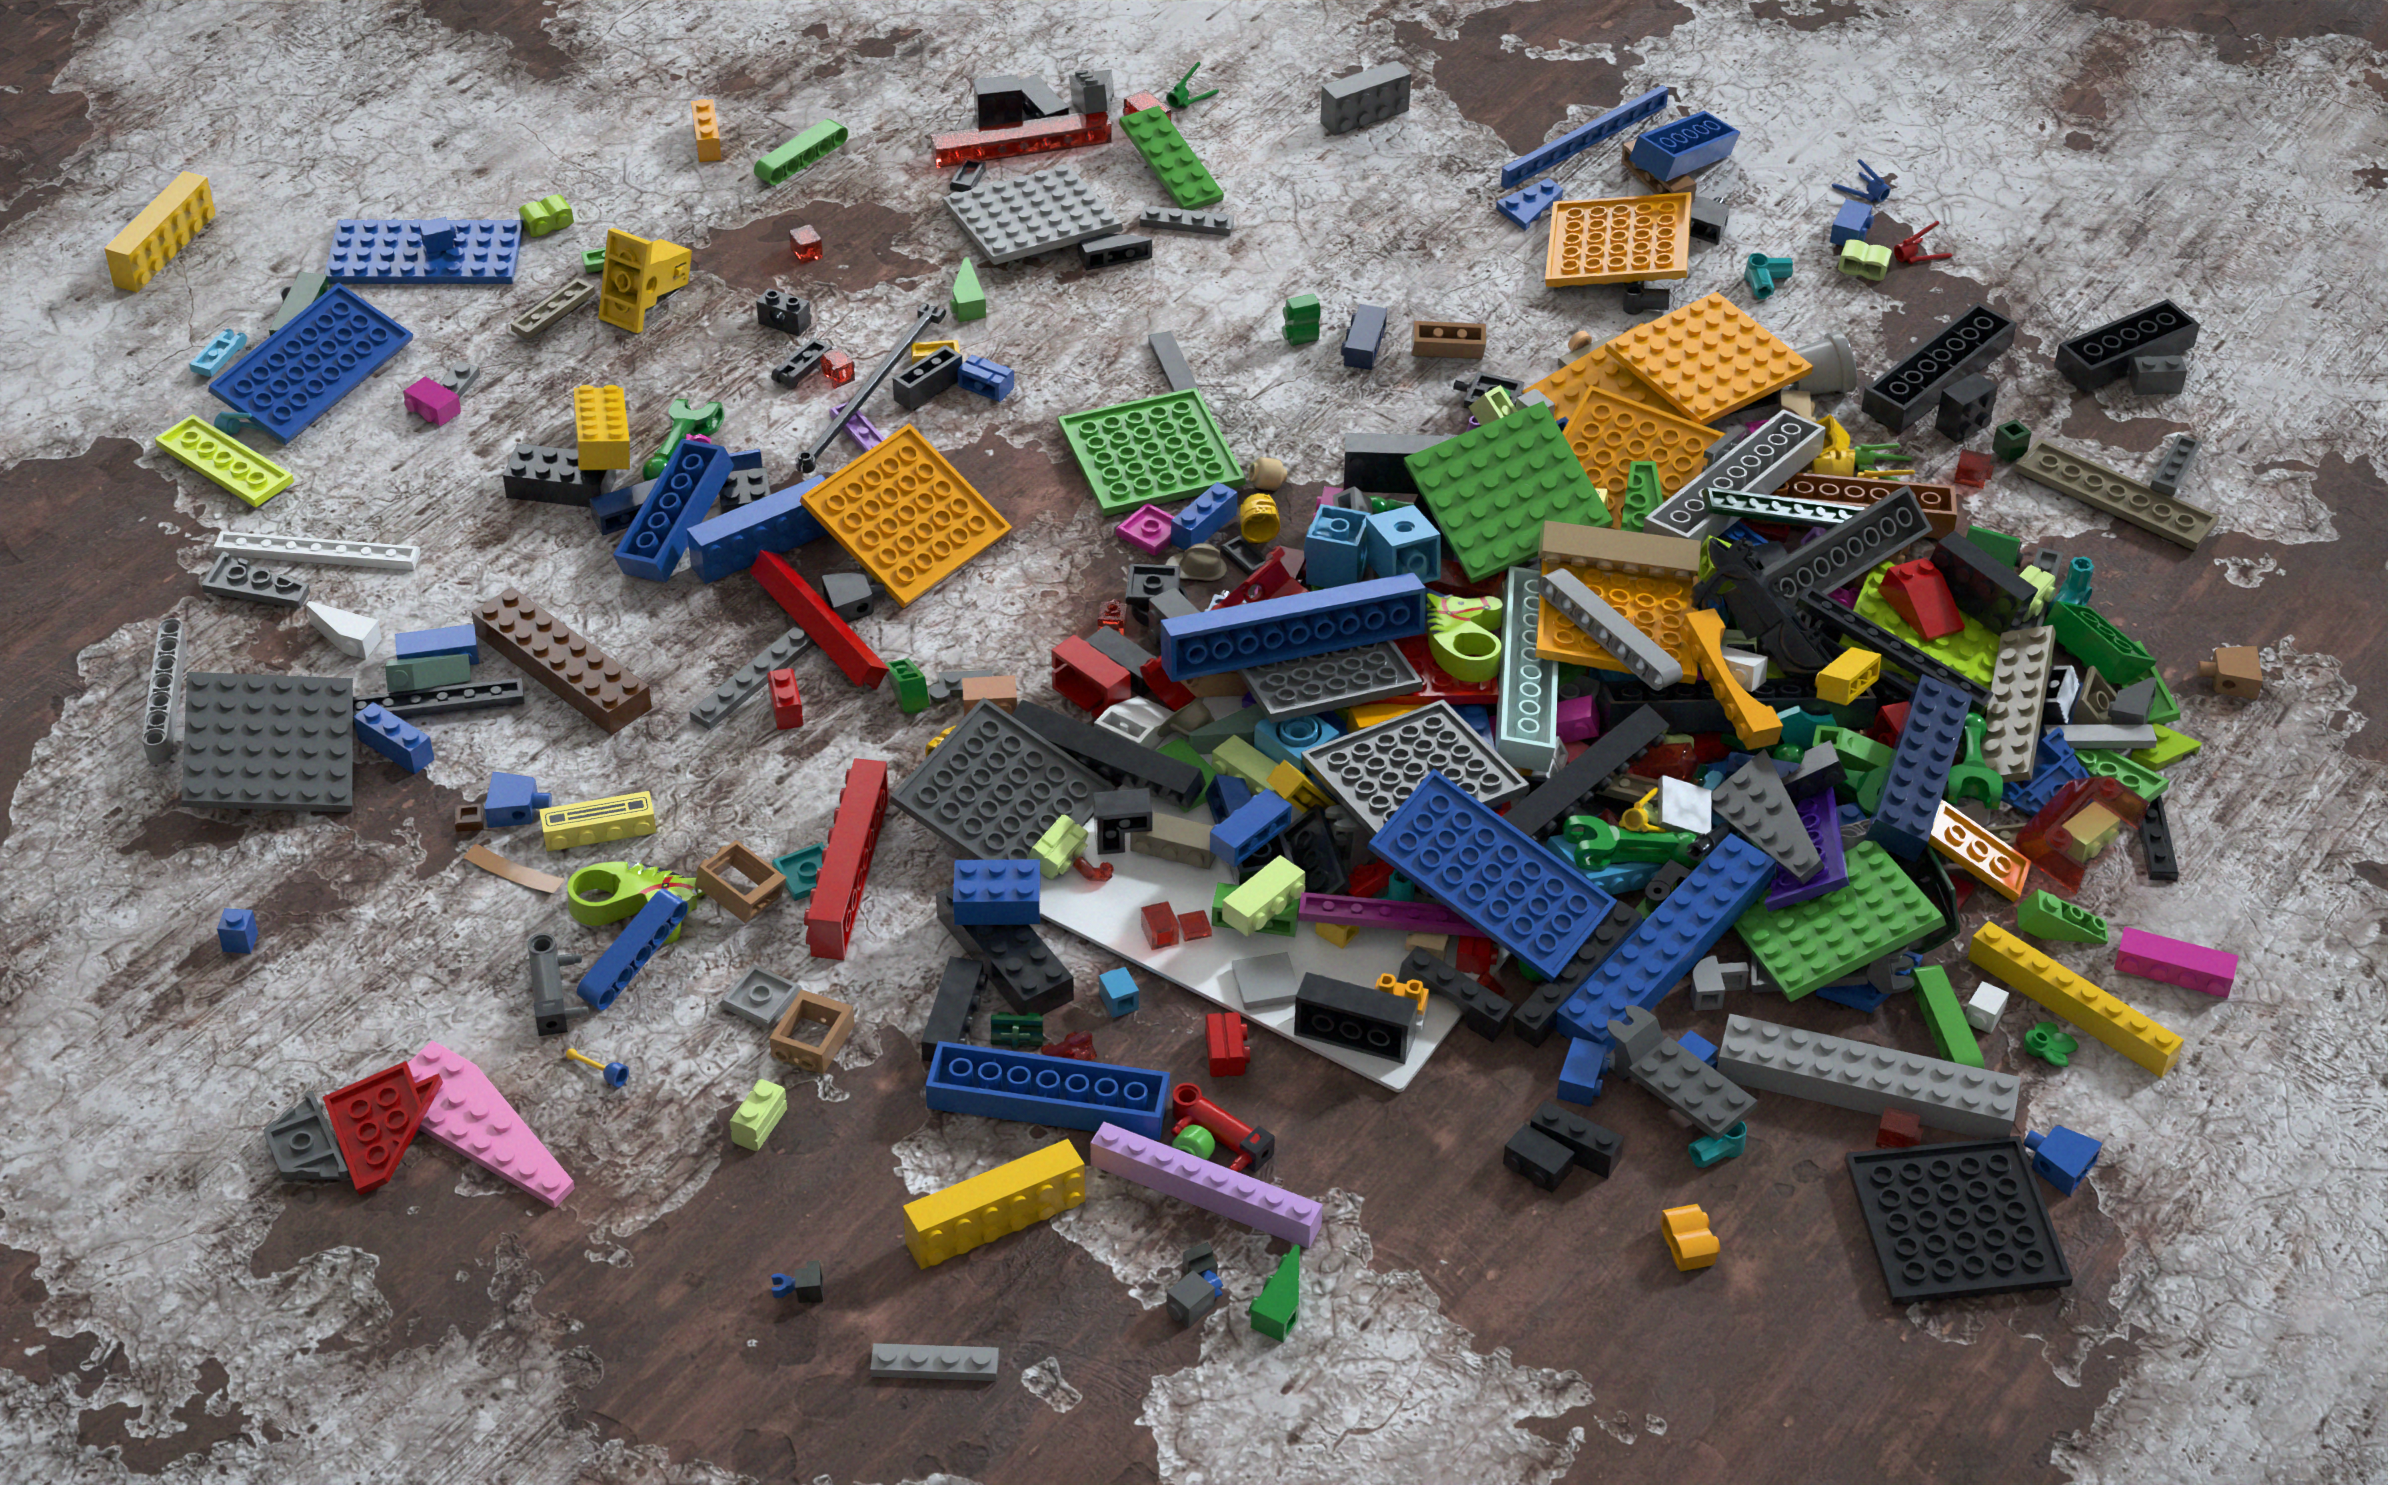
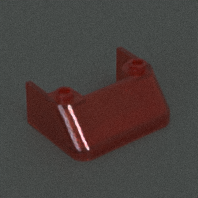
(2047, 841)

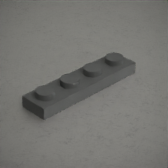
(1186, 220)
(2175, 465)

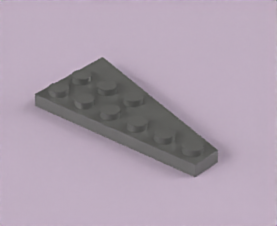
(1764, 815)

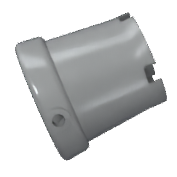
(1832, 365)

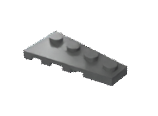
(246, 582)

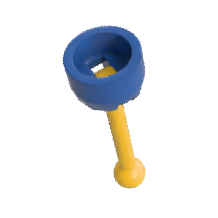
(614, 1073)

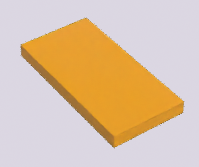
(1979, 851)

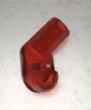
(1091, 873)

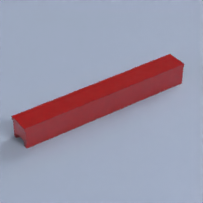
(818, 620)

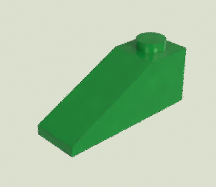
(908, 685)

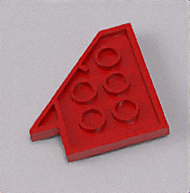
(378, 1121)

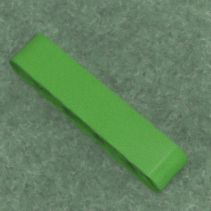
(800, 152)
(1945, 1016)

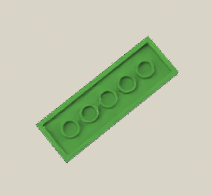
(1171, 159)

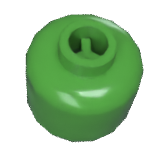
(1195, 1141)

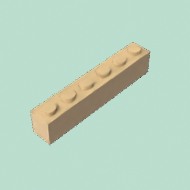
(1619, 550)

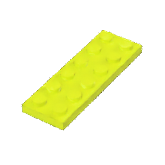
(224, 460)

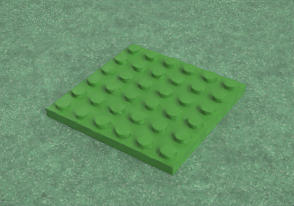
(1150, 451)
(1500, 487)
(1839, 930)

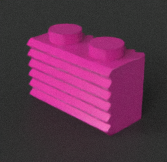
(432, 401)

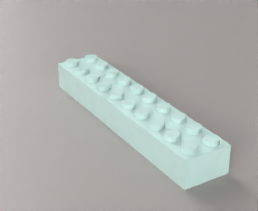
(1525, 682)

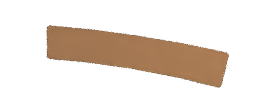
(512, 870)

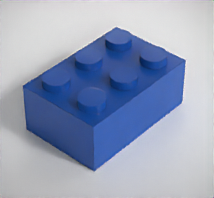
(997, 892)

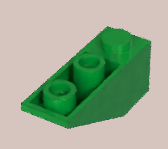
(1278, 1305)

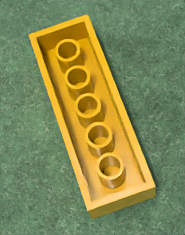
(160, 231)
(601, 428)
(994, 1204)

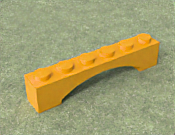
(1753, 721)

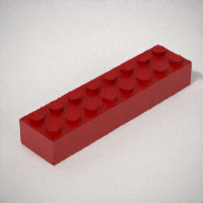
(847, 859)

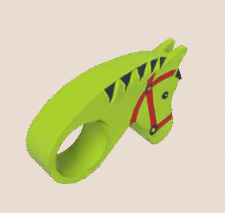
(1459, 629)
(633, 888)

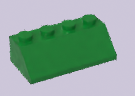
(2097, 642)

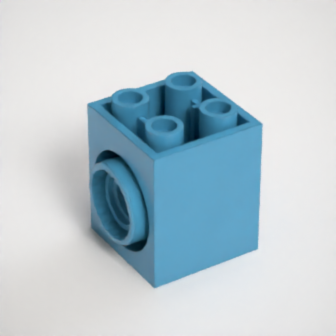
(1403, 544)
(1336, 547)
(1291, 737)

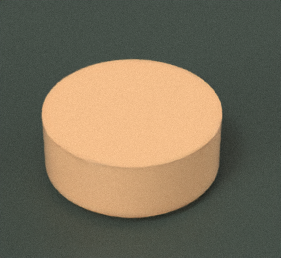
(1579, 340)

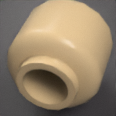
(1267, 473)

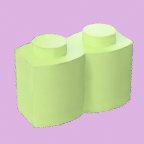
(1864, 260)

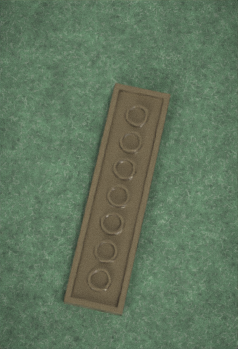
(2117, 494)
(2017, 702)

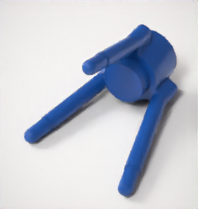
(1876, 188)

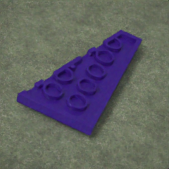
(1822, 825)

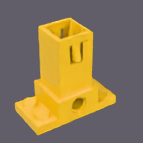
(636, 275)

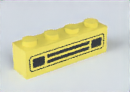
(597, 821)

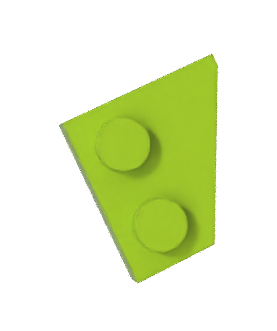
(2169, 749)

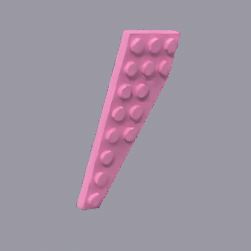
(484, 1127)

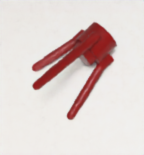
(1908, 248)

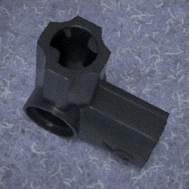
(1638, 298)

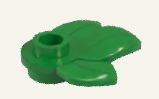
(2050, 1044)

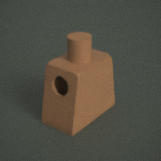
(2234, 671)

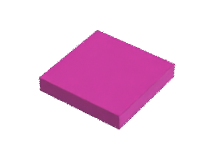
(1147, 529)

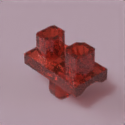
(1075, 1046)

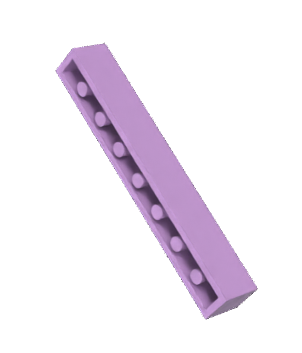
(1206, 1185)

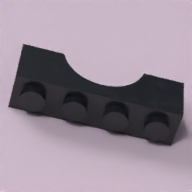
(1817, 772)
(1482, 1008)

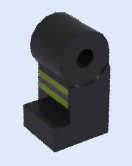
(1664, 884)

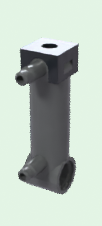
(547, 985)

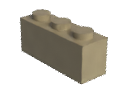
(1175, 841)

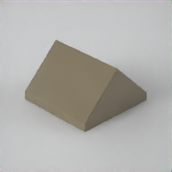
(2094, 700)

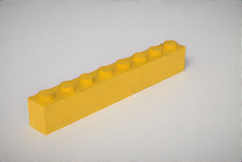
(2075, 999)

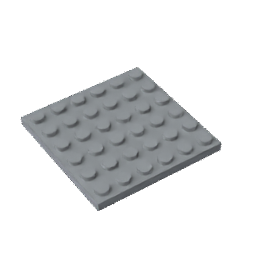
(1031, 214)

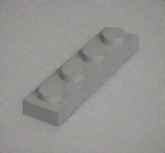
(934, 1362)

